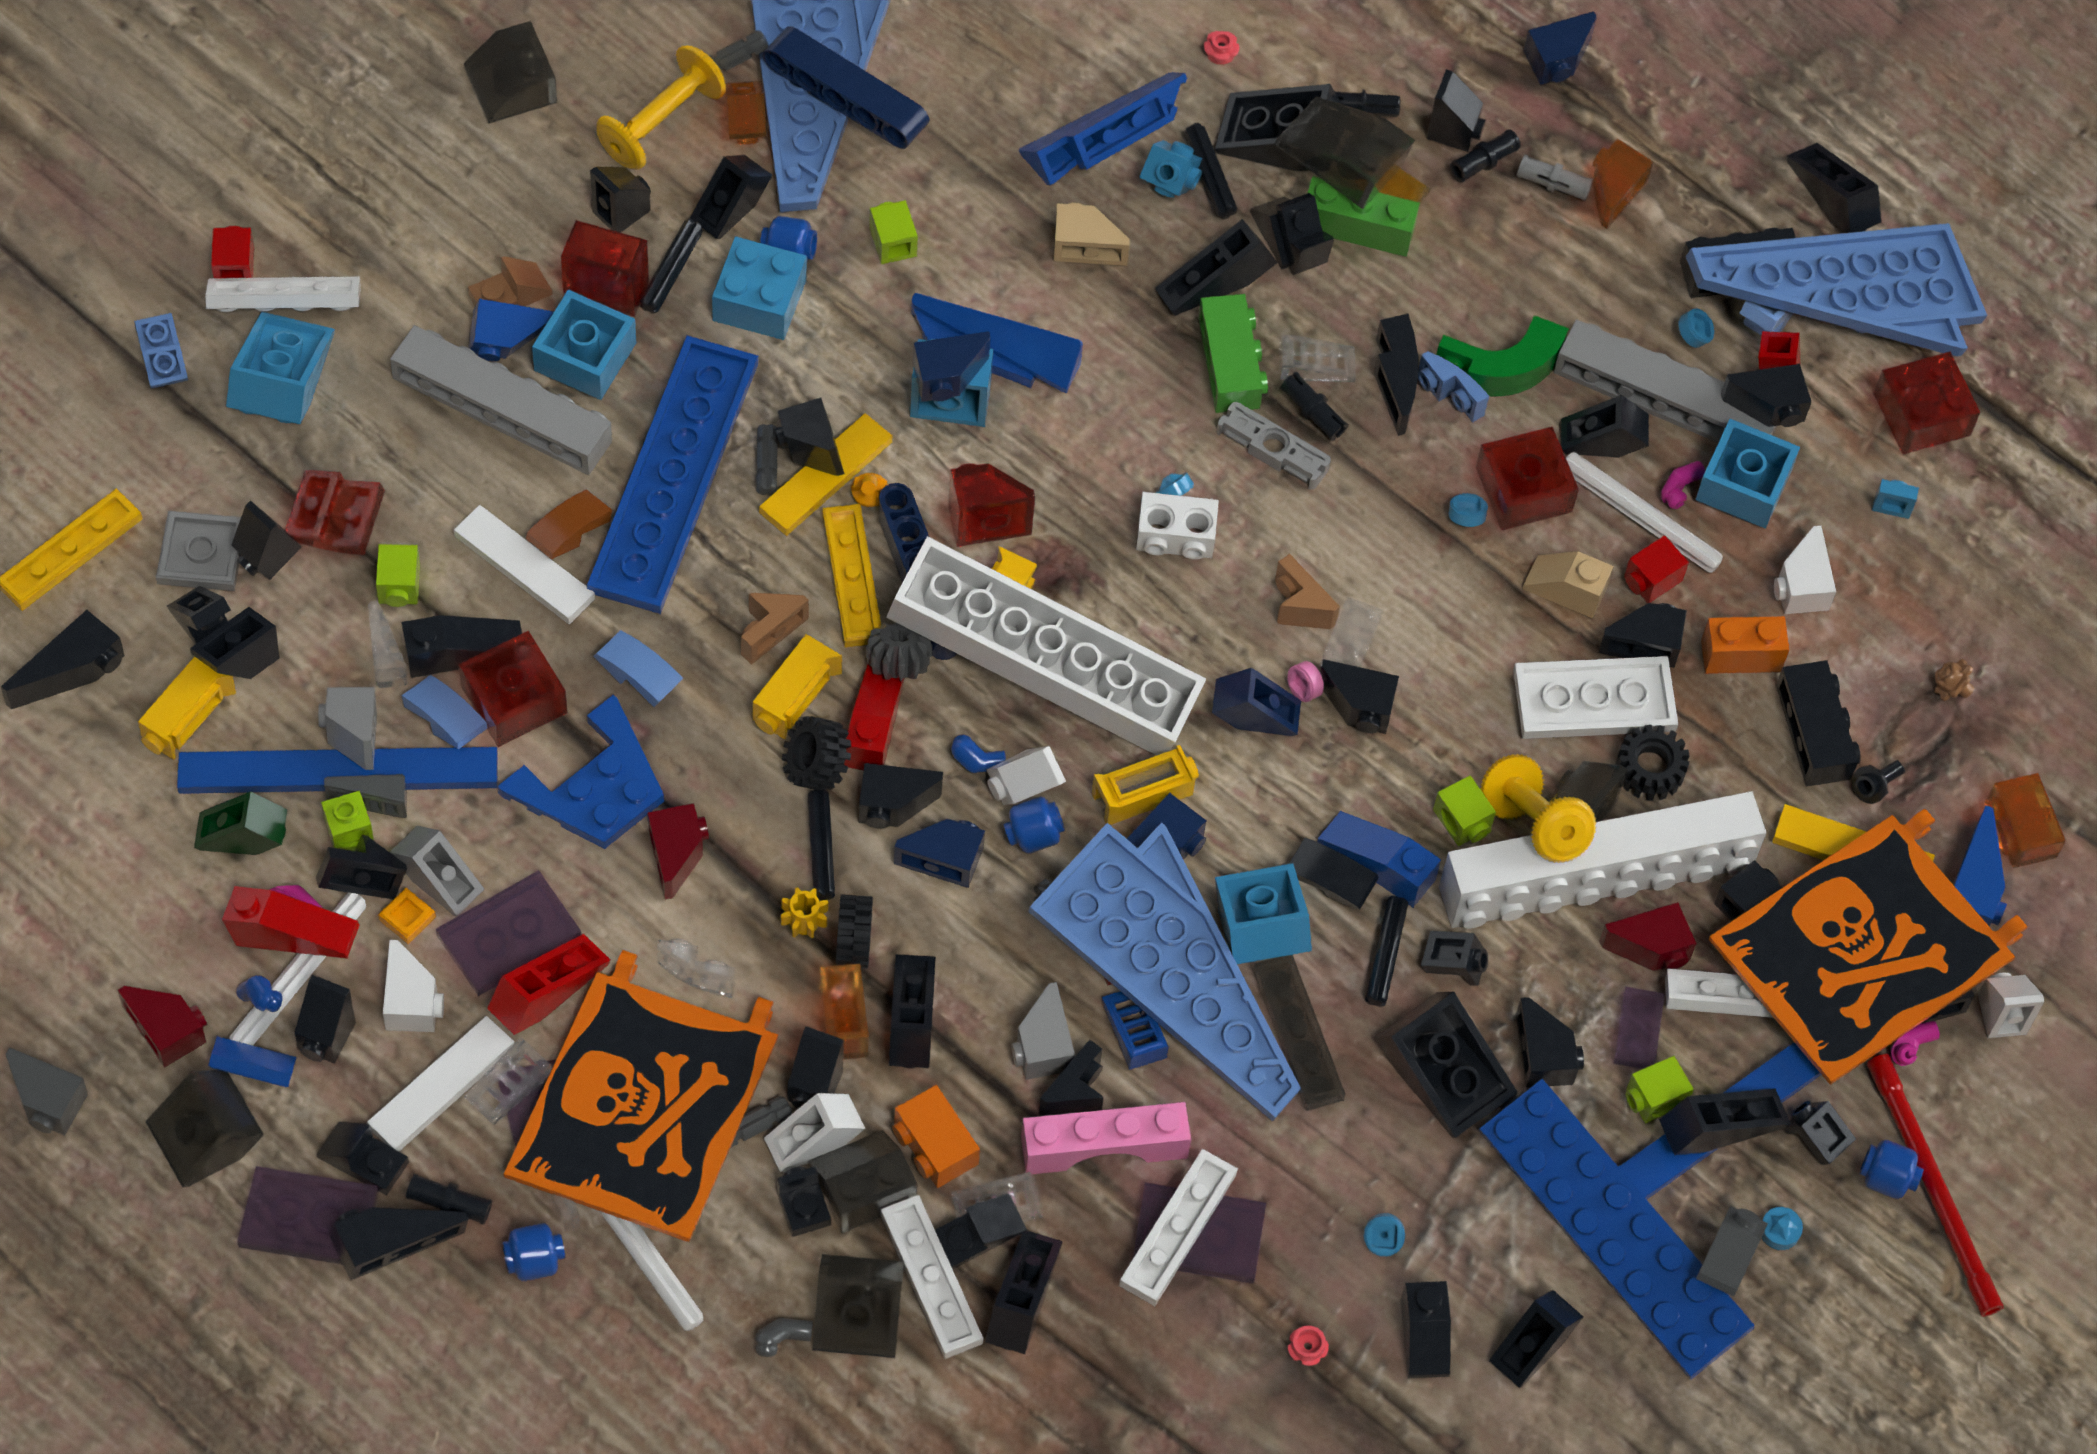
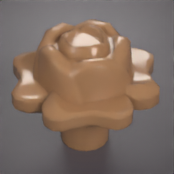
(1954, 680)

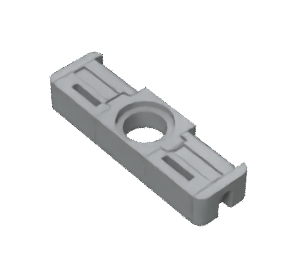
(1253, 430)

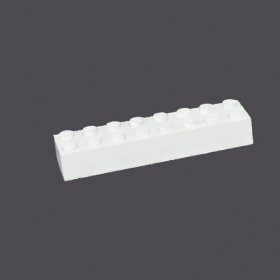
(1045, 647)
(1623, 858)

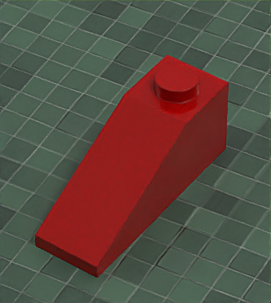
(873, 720)
(287, 924)
(545, 983)

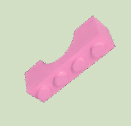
(1144, 1131)

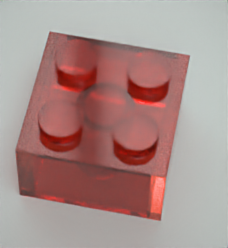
(605, 266)
(1926, 402)
(1527, 478)
(513, 688)

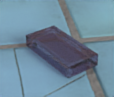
(1638, 1028)

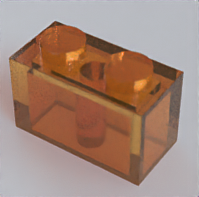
(2025, 821)
(845, 1008)

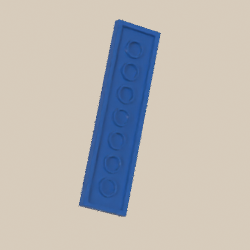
(673, 474)
(1616, 1228)

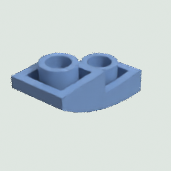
(161, 350)
(1447, 379)
(639, 665)
(446, 711)

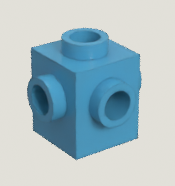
(1172, 168)

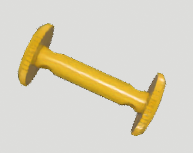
(699, 73)
(1560, 827)

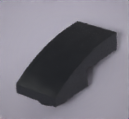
(1333, 873)

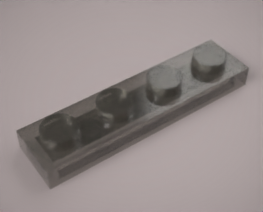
(1299, 1032)

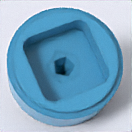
(1696, 328)
(1176, 484)
(1468, 510)
(1783, 1228)
(1384, 1234)

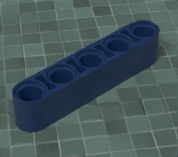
(846, 87)
(900, 524)

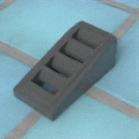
(379, 792)

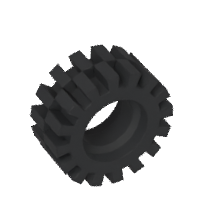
(1660, 744)
(816, 753)
(854, 930)

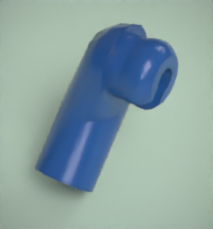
(973, 757)
(259, 992)

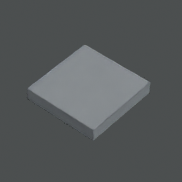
(199, 551)

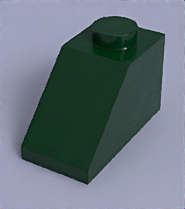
(241, 826)

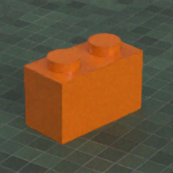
(1745, 644)
(935, 1137)

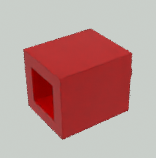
(232, 252)
(1779, 349)
(1655, 569)

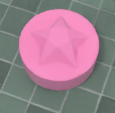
(1305, 681)

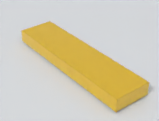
(812, 487)
(69, 549)
(851, 573)
(1814, 833)

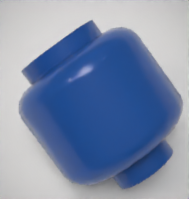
(791, 235)
(1034, 825)
(1891, 1169)
(533, 1252)

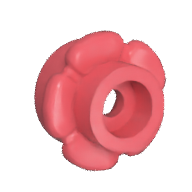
(1221, 54)
(1309, 1335)

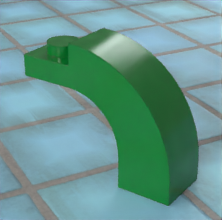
(1510, 369)

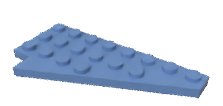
(800, 126)
(1878, 282)
(1156, 941)

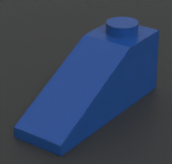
(1399, 861)
(1981, 871)

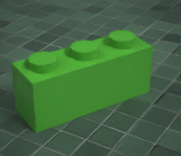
(1383, 224)
(1232, 352)

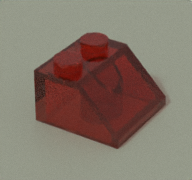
(988, 505)

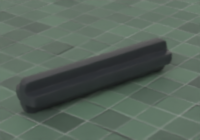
(1211, 171)
(671, 266)
(821, 844)
(1386, 951)

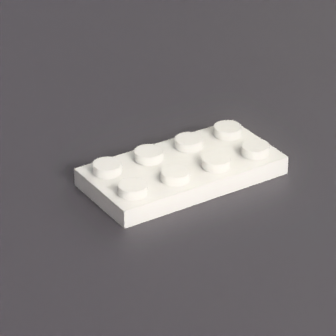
(1594, 697)

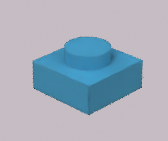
(1895, 498)

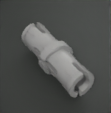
(1555, 177)

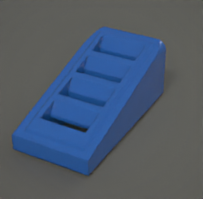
(1139, 1055)

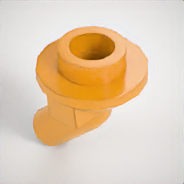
(867, 489)

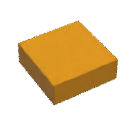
(407, 915)

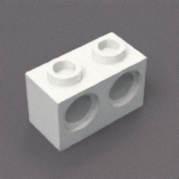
(1177, 516)

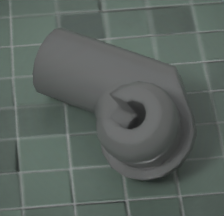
(780, 1330)

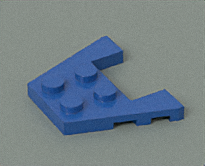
(603, 795)

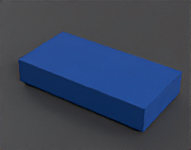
(252, 1061)

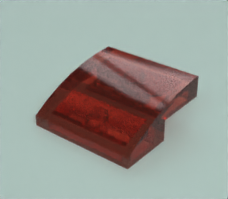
(334, 512)

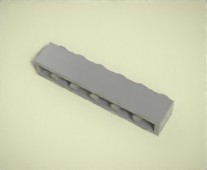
(1648, 380)
(502, 399)

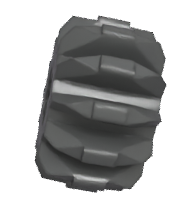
(898, 652)

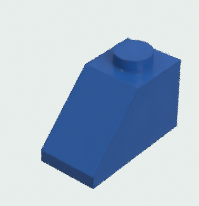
(504, 328)

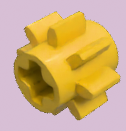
(814, 910)

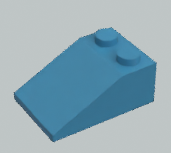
(278, 368)

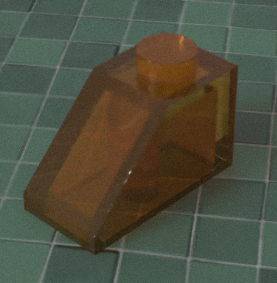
(745, 111)
(1618, 179)

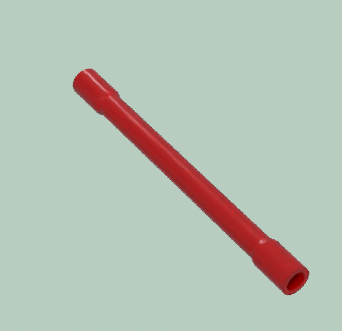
(1977, 1278)

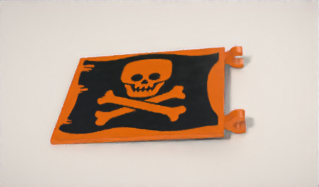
(1864, 947)
(643, 1103)

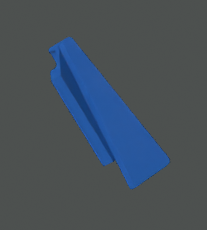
(1105, 129)
(1019, 349)

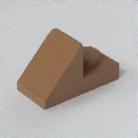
(518, 284)
(1307, 602)
(776, 618)

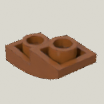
(564, 525)

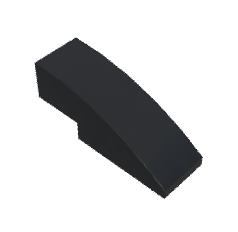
(1397, 368)

